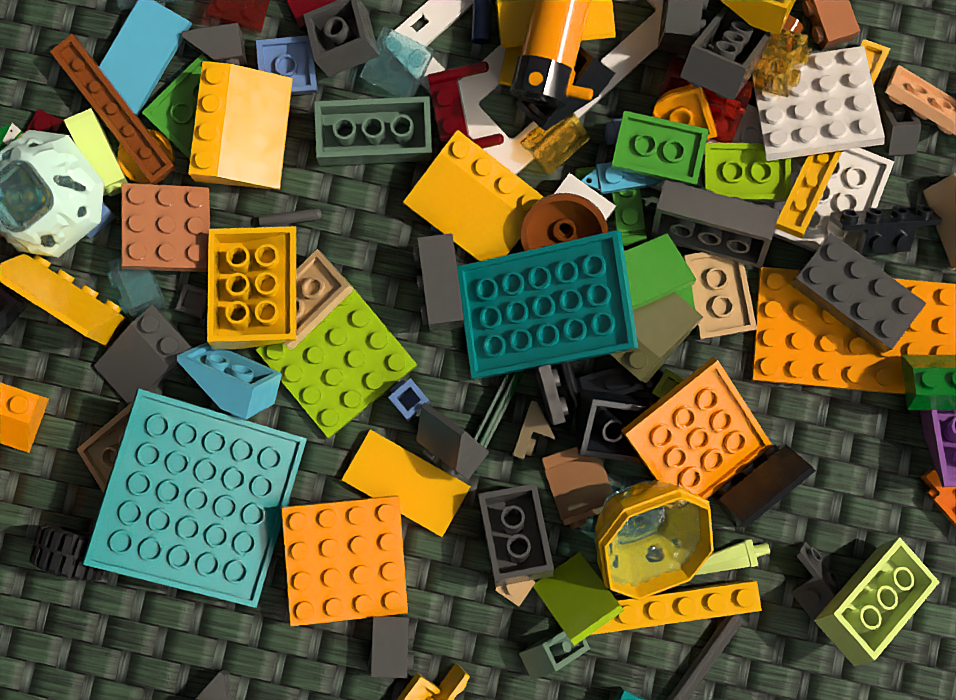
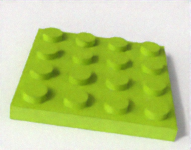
(341, 364)

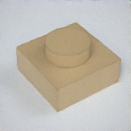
(516, 592)

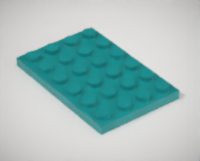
(547, 306)

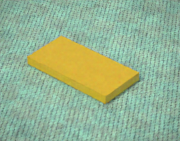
(424, 491)

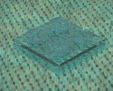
(399, 64)

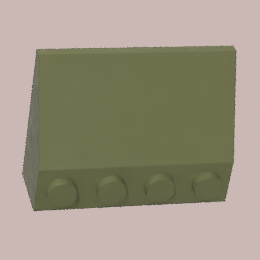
(659, 332)

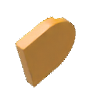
(686, 106)

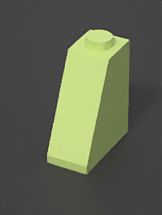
(96, 148)

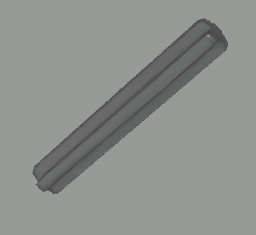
(706, 658)

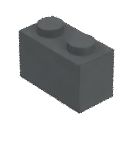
(391, 646)

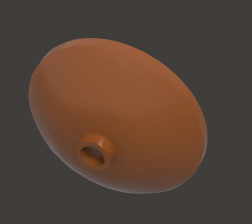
(544, 218)

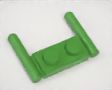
(627, 213)

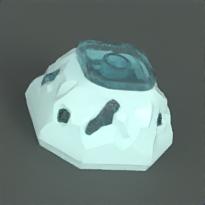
(59, 189)

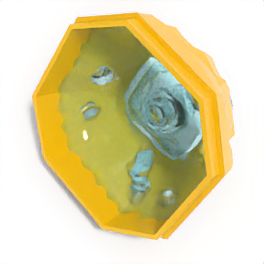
(652, 538)

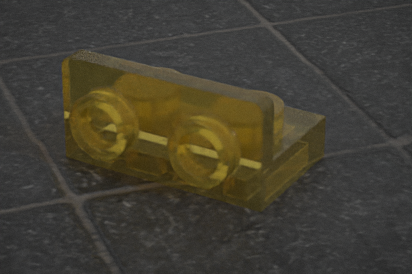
(556, 144)

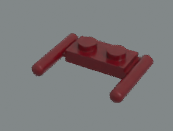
(449, 104)

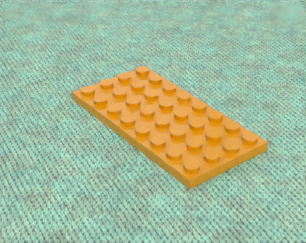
(810, 347)

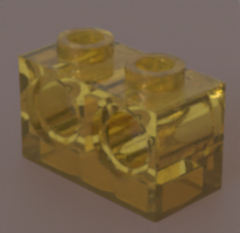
(782, 63)

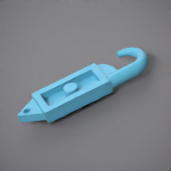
(612, 180)

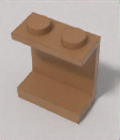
(577, 485)

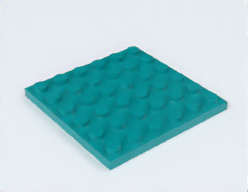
(194, 499)

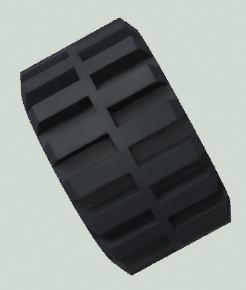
(62, 551)

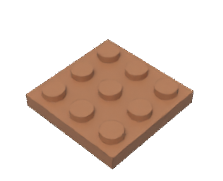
(164, 227)

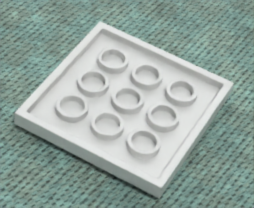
(826, 111)

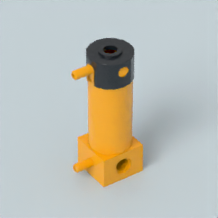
(550, 52)

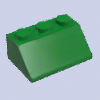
(929, 381)

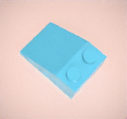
(232, 380)

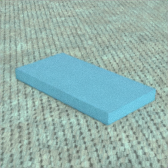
(143, 51)

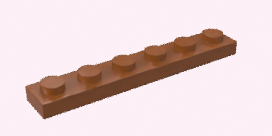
(113, 109)

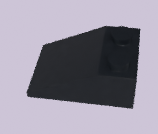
(589, 74)

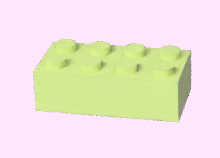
(877, 602)

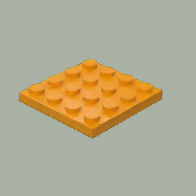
(698, 433)
(344, 560)

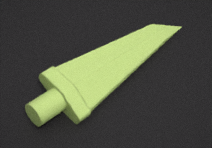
(734, 557)

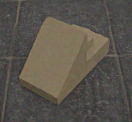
(533, 423)

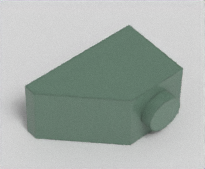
(551, 654)

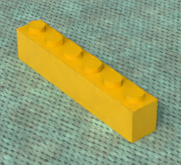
(685, 605)

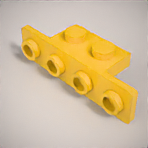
(422, 689)

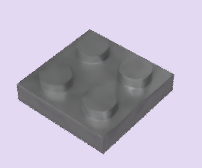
(554, 405)

